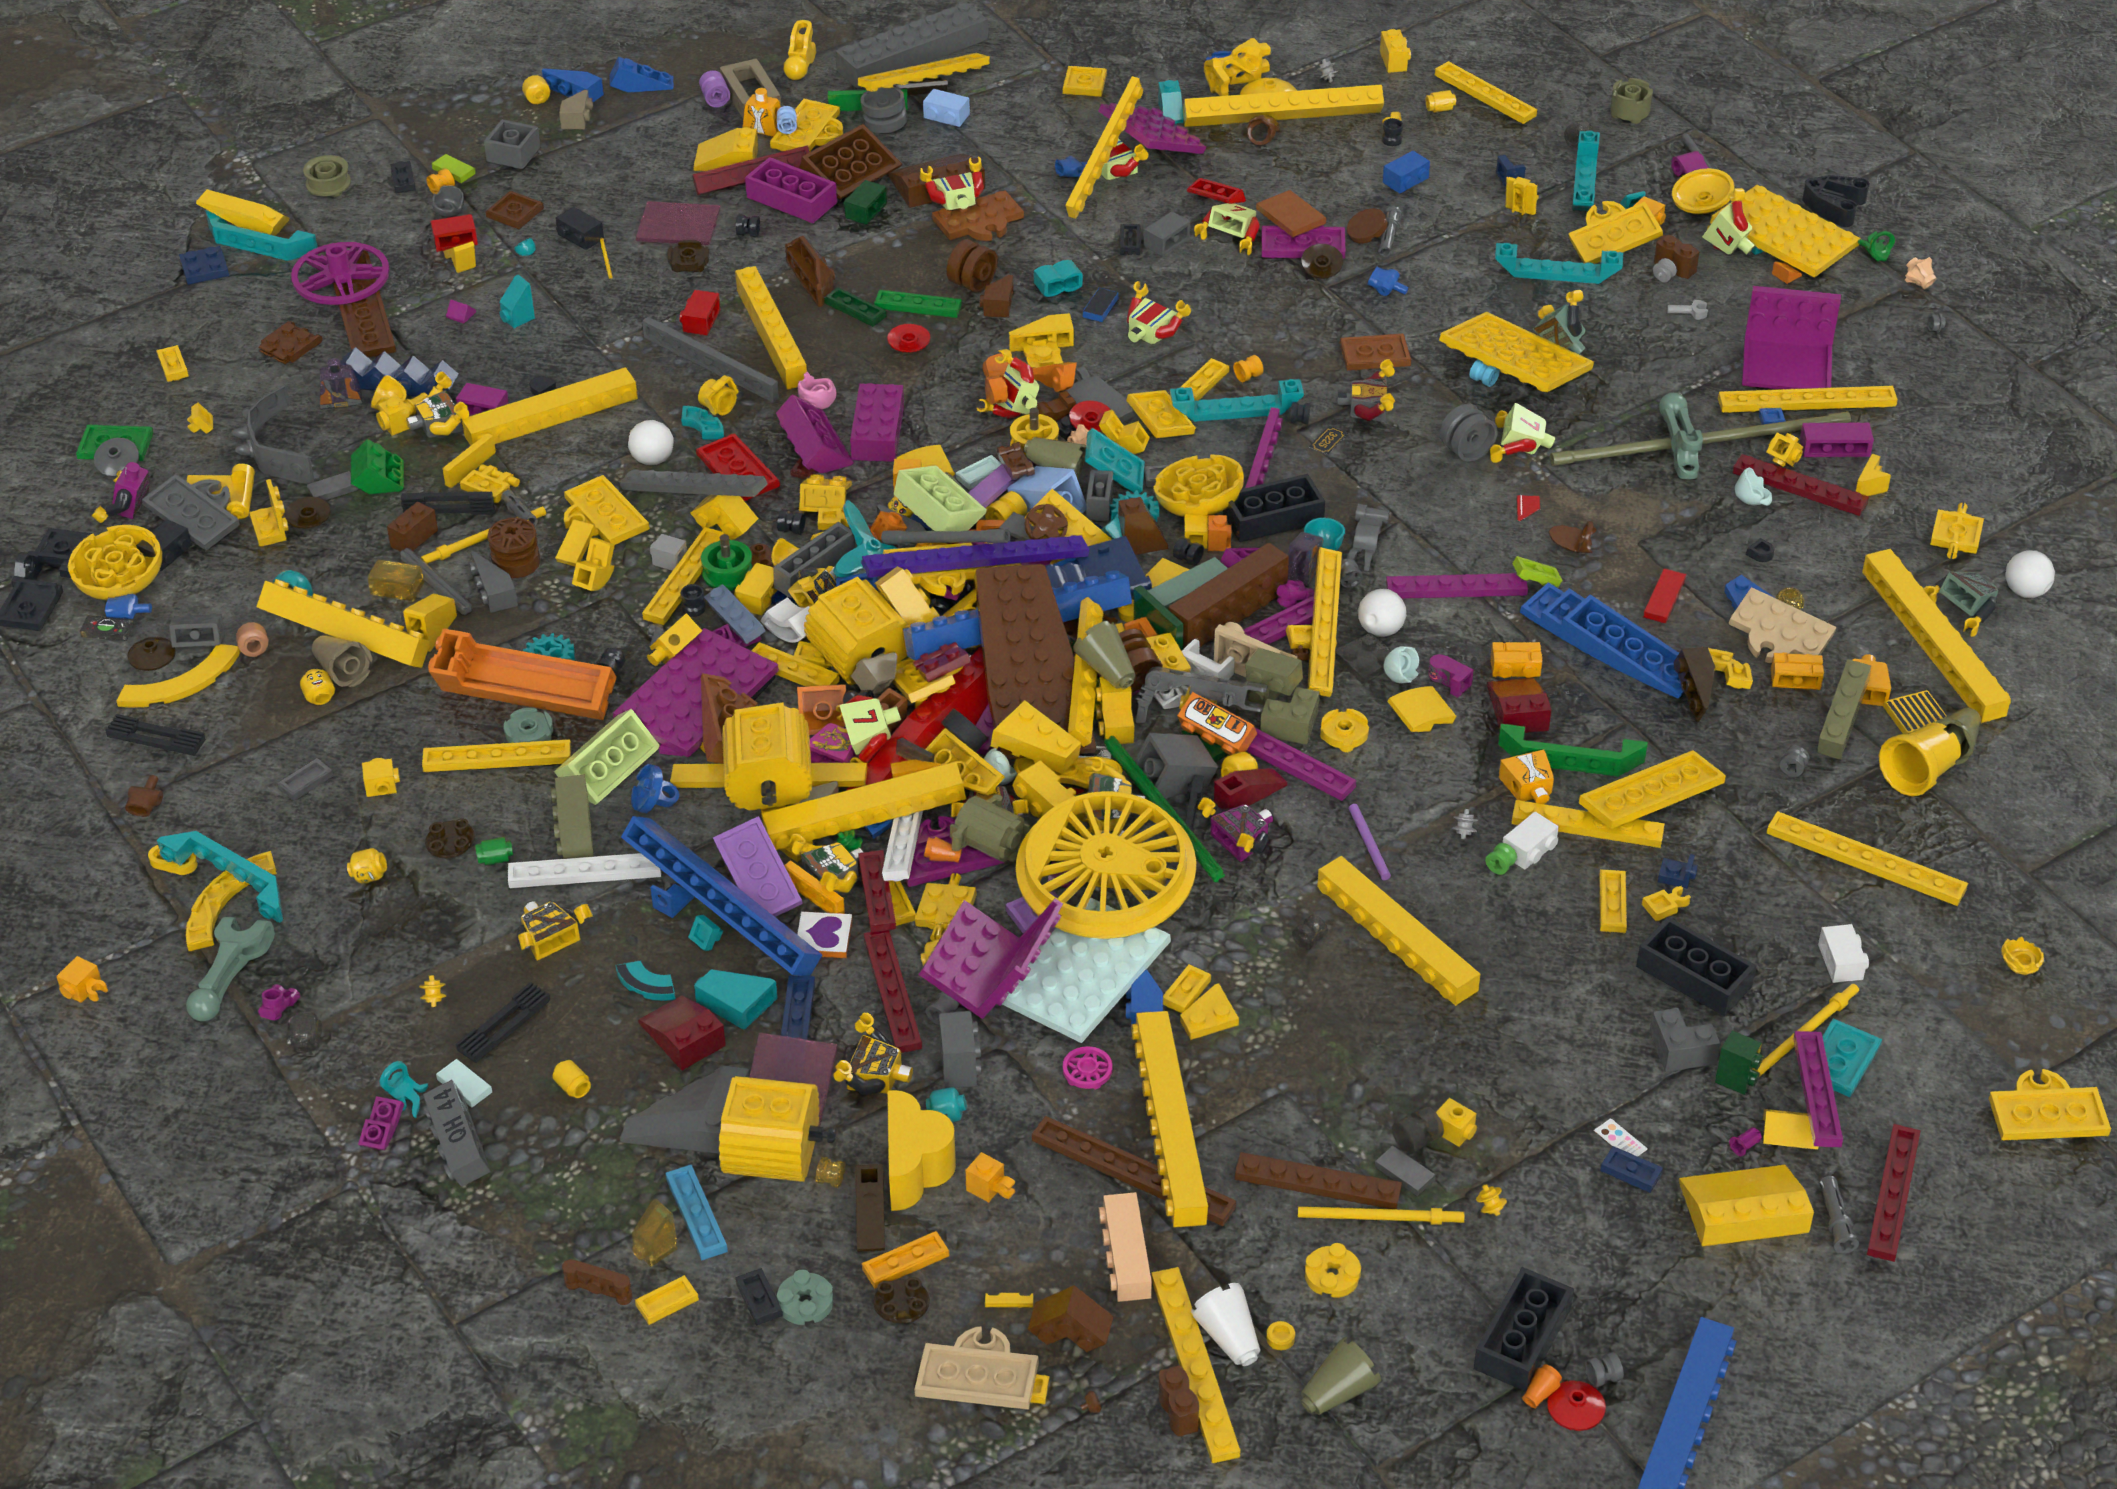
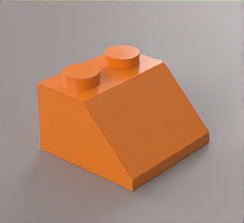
(819, 705)

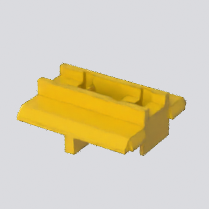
(1521, 195)
(1042, 353)

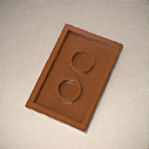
(1291, 213)
(1370, 351)

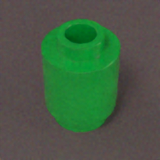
(494, 851)

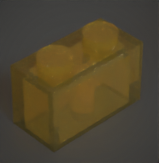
(395, 580)

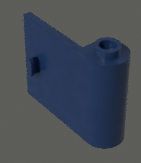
(1118, 556)

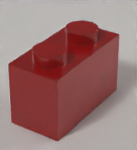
(453, 232)
(700, 312)

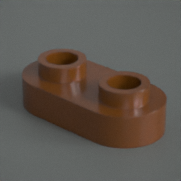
(761, 554)

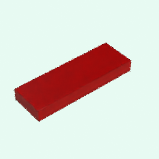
(1664, 595)

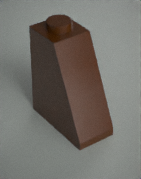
(1140, 527)

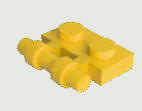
(489, 480)

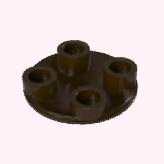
(449, 838)
(901, 1300)

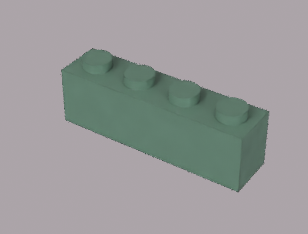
(1188, 581)

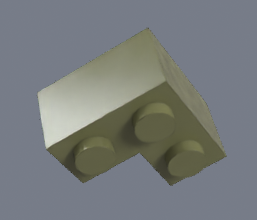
(1276, 671)
(1291, 720)

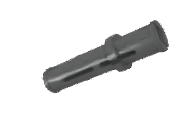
(517, 506)

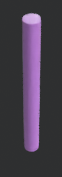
(1369, 842)

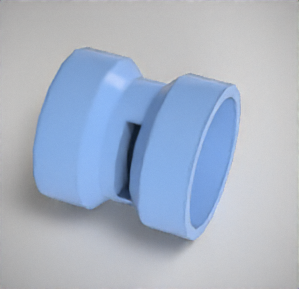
(786, 119)

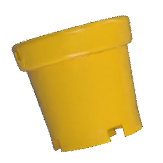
(1918, 758)

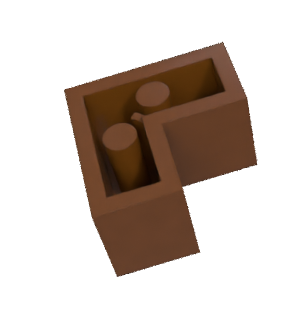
(1071, 1316)

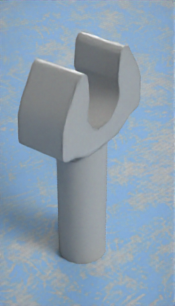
(1697, 309)

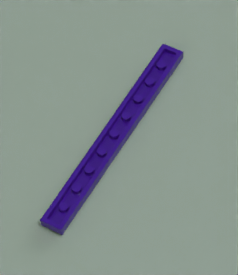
(976, 555)

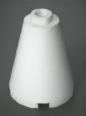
(1229, 1323)

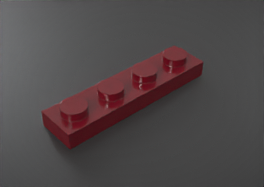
(876, 891)

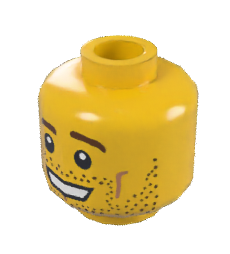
(367, 865)

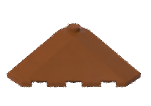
(718, 704)

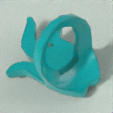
(402, 1086)

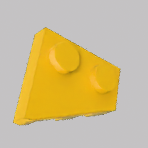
(1209, 1014)

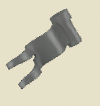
(1367, 531)

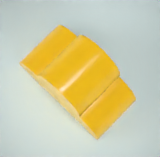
(918, 1149)

